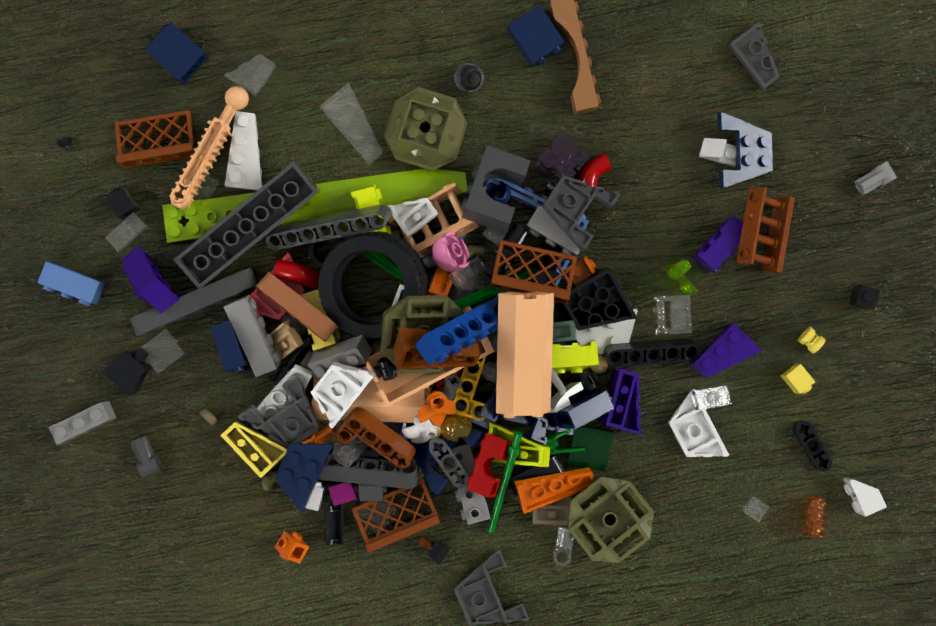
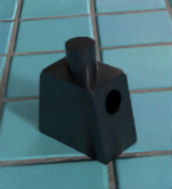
(128, 370)

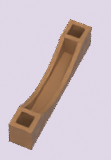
(565, 18)

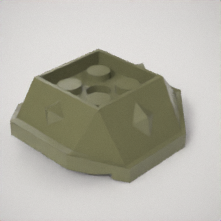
(428, 149)
(416, 313)
(617, 539)

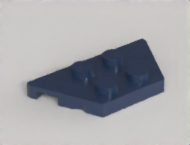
(302, 470)

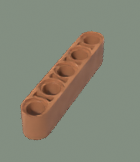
(296, 306)

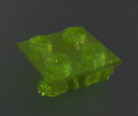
(677, 272)

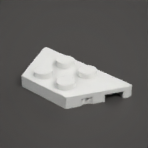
(607, 334)
(340, 389)
(696, 431)

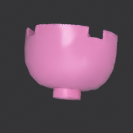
(450, 253)

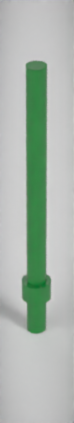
(513, 451)

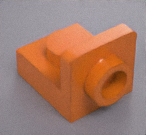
(583, 269)

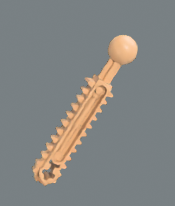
(208, 149)

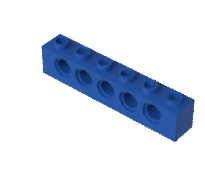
(459, 332)

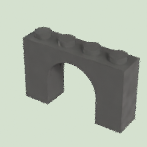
(479, 206)

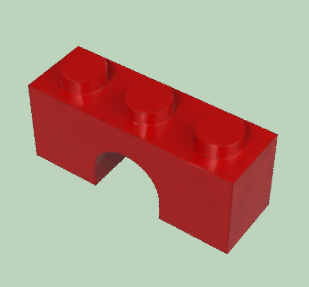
(482, 479)

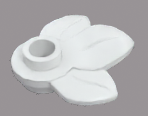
(422, 431)

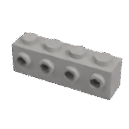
(253, 335)
(474, 504)

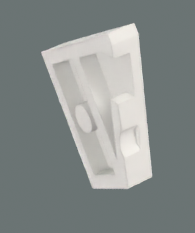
(413, 214)

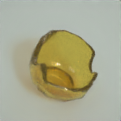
(455, 427)

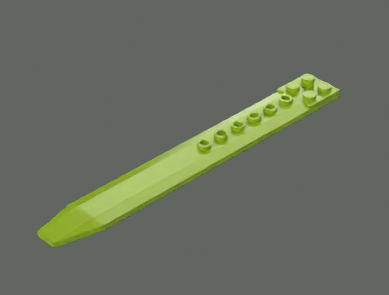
(332, 199)

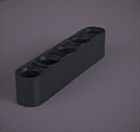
(660, 355)

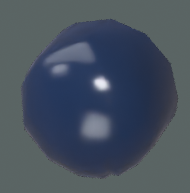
(498, 192)

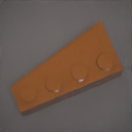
(409, 357)

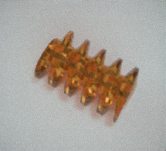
(815, 517)

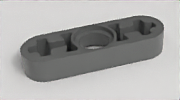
(452, 476)

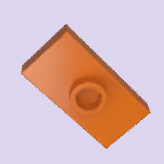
(441, 283)

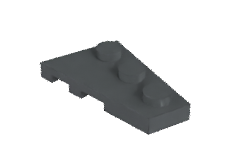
(755, 56)

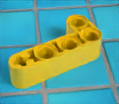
(468, 396)

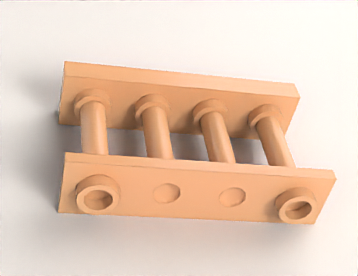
(461, 228)

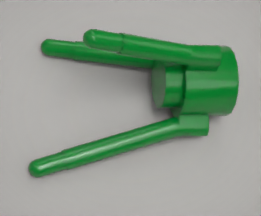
(552, 442)

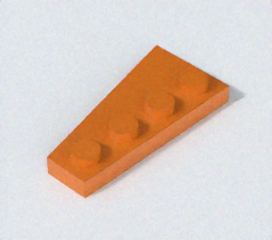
(546, 489)

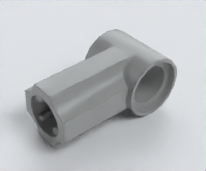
(878, 176)

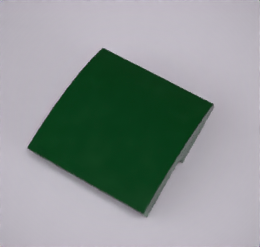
(596, 444)

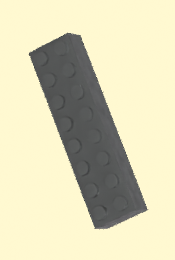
(247, 224)

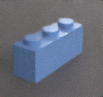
(71, 284)

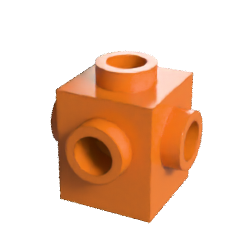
(291, 547)

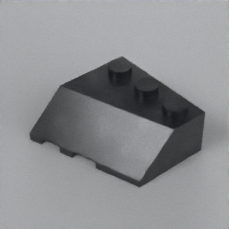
(598, 301)

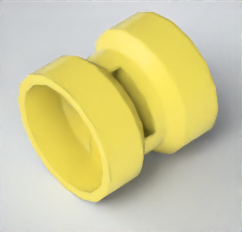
(811, 340)

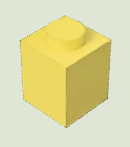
(798, 379)

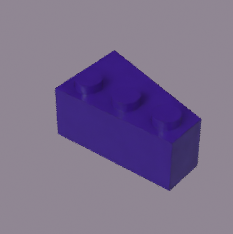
(719, 246)
(147, 280)
(724, 351)
(625, 395)

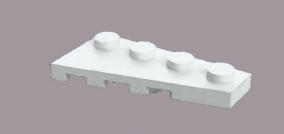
(244, 154)
(278, 396)

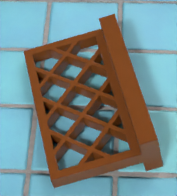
(154, 155)
(515, 284)
(398, 532)

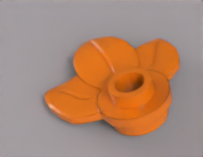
(436, 410)

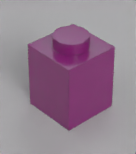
(343, 492)

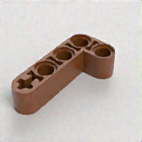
(376, 435)

